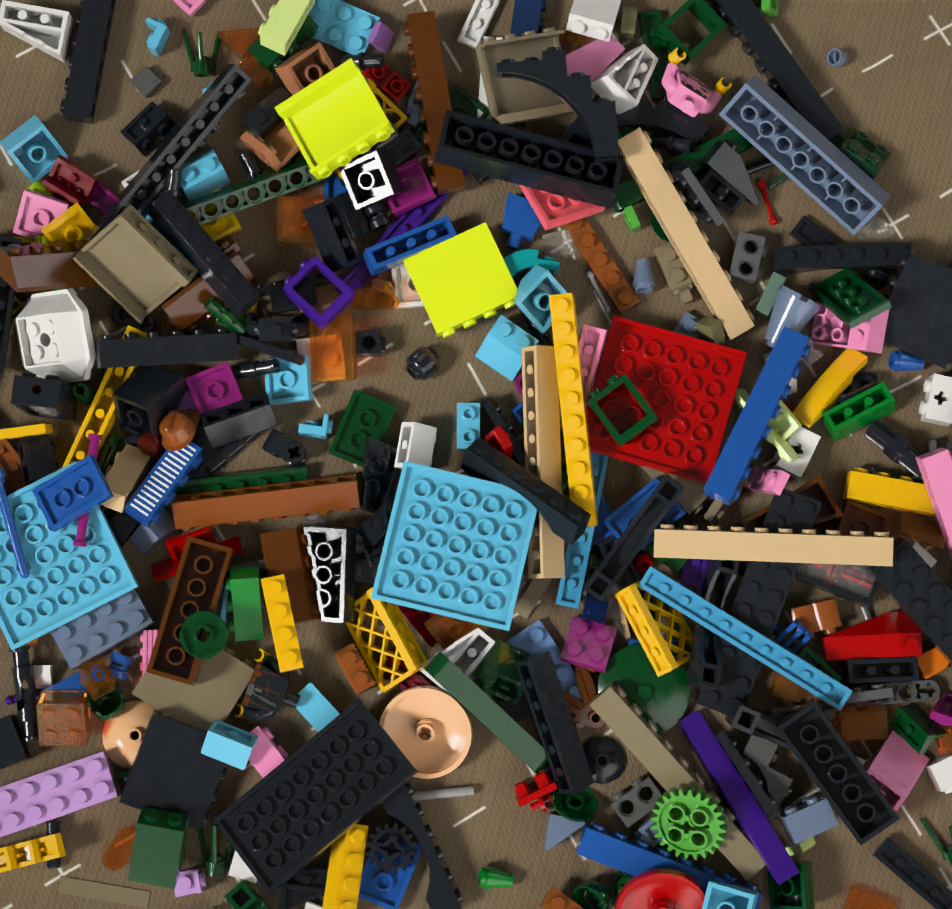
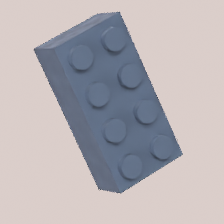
(103, 629)

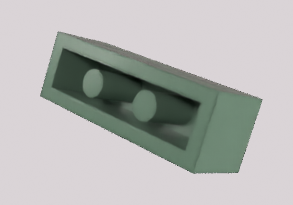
(769, 294)

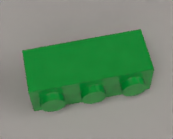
(858, 411)
(245, 603)

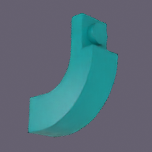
(525, 260)

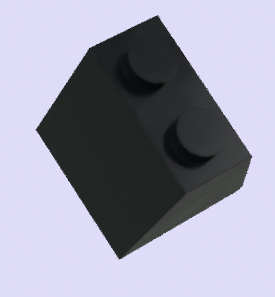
(147, 399)

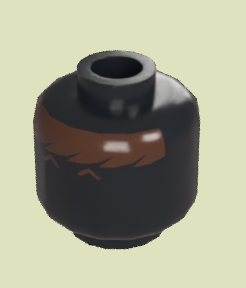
(422, 363)

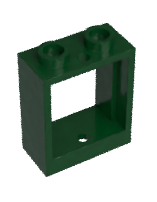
(706, 17)
(634, 429)

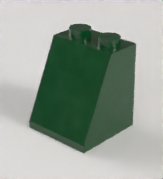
(158, 847)

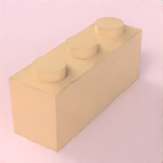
(126, 476)

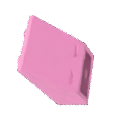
(865, 337)
(896, 768)

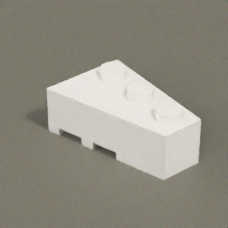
(38, 26)
(626, 78)
(466, 653)

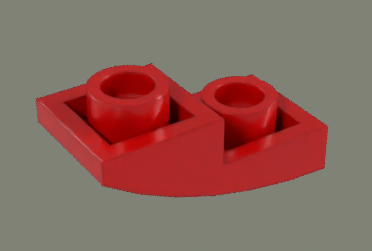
(388, 81)

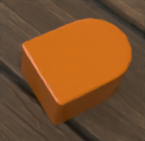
(931, 663)

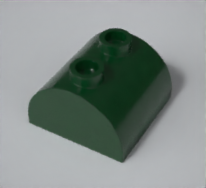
(796, 891)

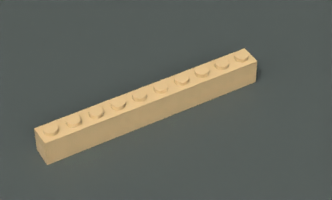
(684, 234)
(542, 452)
(773, 546)

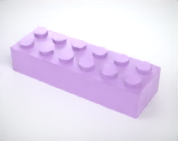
(57, 793)

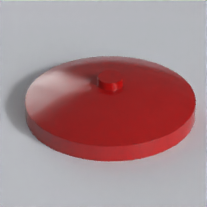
(661, 891)

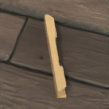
(624, 622)

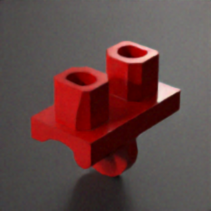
(525, 796)

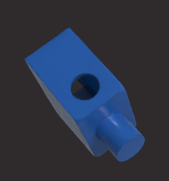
(519, 221)

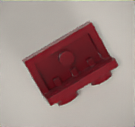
(70, 181)

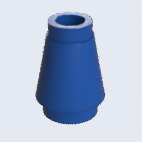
(904, 361)

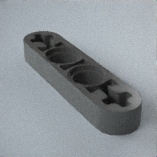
(896, 698)

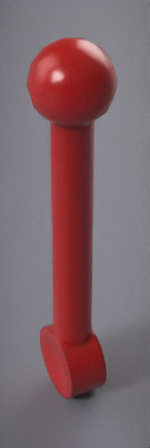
(762, 185)

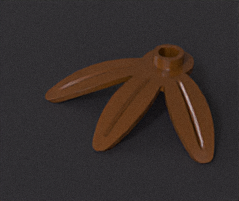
(582, 710)

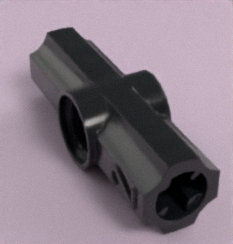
(894, 446)

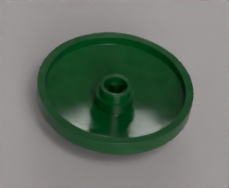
(660, 698)

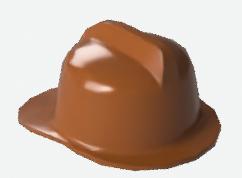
(178, 428)

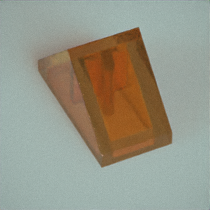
(239, 41)

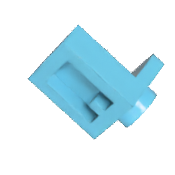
(158, 38)
(313, 430)

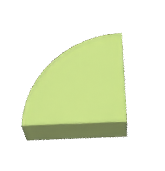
(800, 847)

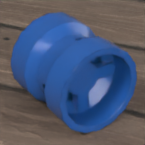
(120, 671)

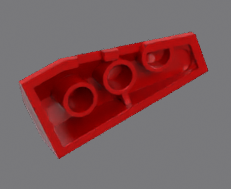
(880, 637)

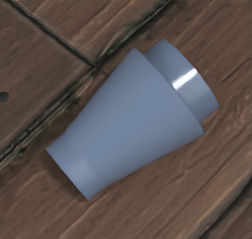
(643, 277)

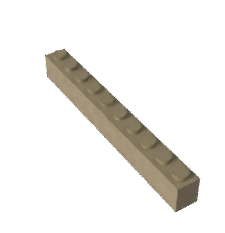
(670, 769)

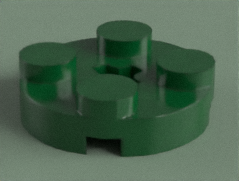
(197, 647)

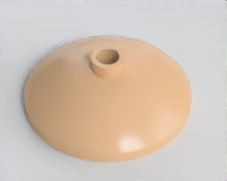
(118, 732)

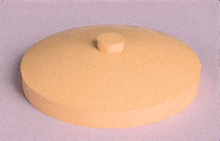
(429, 729)

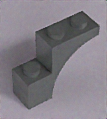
(760, 754)

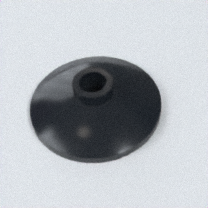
(614, 759)

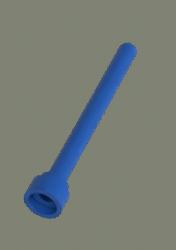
(11, 528)

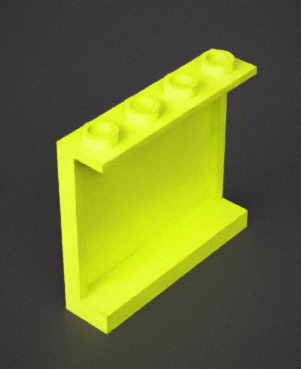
(335, 119)
(462, 280)

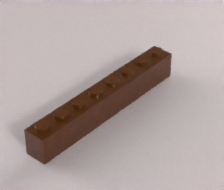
(432, 94)

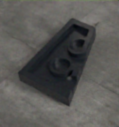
(378, 474)

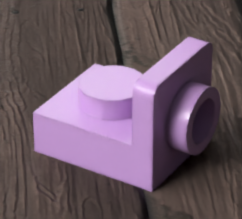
(190, 882)

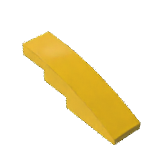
(829, 386)
(31, 852)

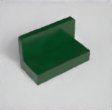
(916, 727)

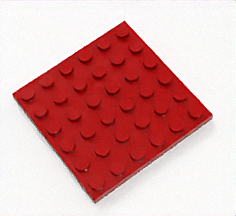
(685, 385)

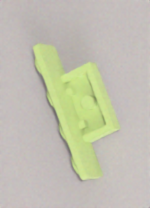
(781, 430)

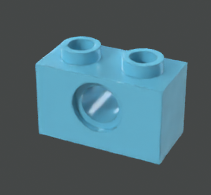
(467, 424)

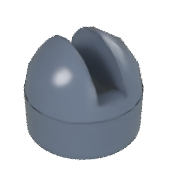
(836, 57)

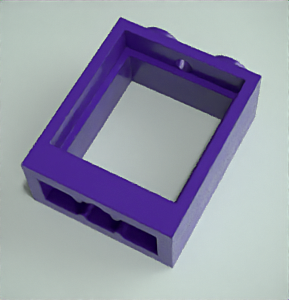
(334, 309)

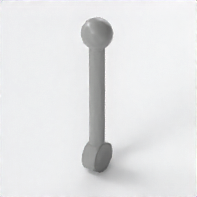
(590, 275)

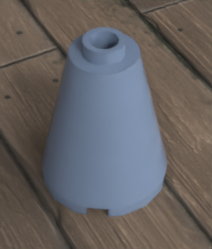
(789, 311)

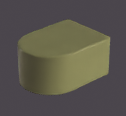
(628, 23)
(710, 330)

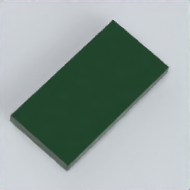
(849, 298)

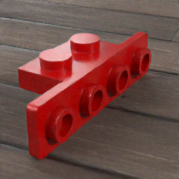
(175, 545)

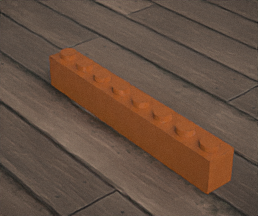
(266, 501)

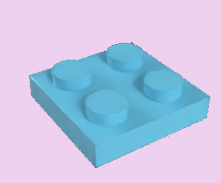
(290, 384)

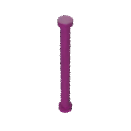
(83, 520)

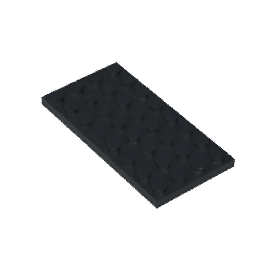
(314, 796)

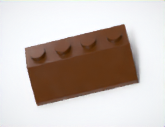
(43, 266)
(187, 306)
(287, 554)

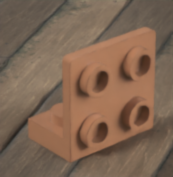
(275, 148)

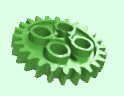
(689, 822)

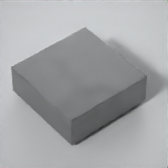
(146, 82)

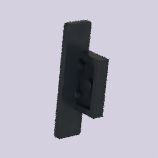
(305, 289)

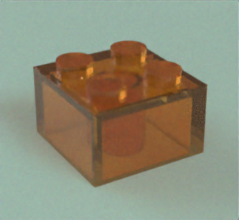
(63, 718)

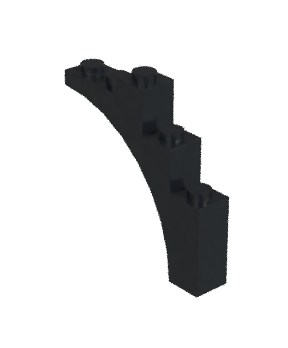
(575, 90)

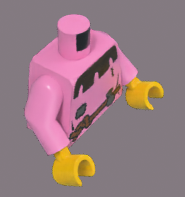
(687, 91)

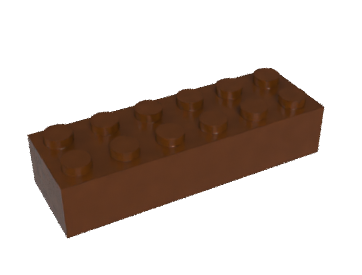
(195, 589)

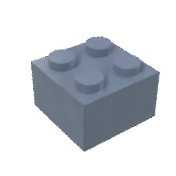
(807, 818)

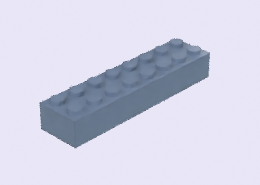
(804, 155)

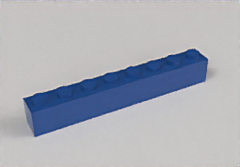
(756, 416)
(636, 857)

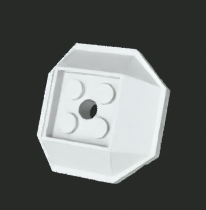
(56, 336)

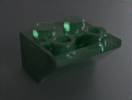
(865, 153)
(498, 672)

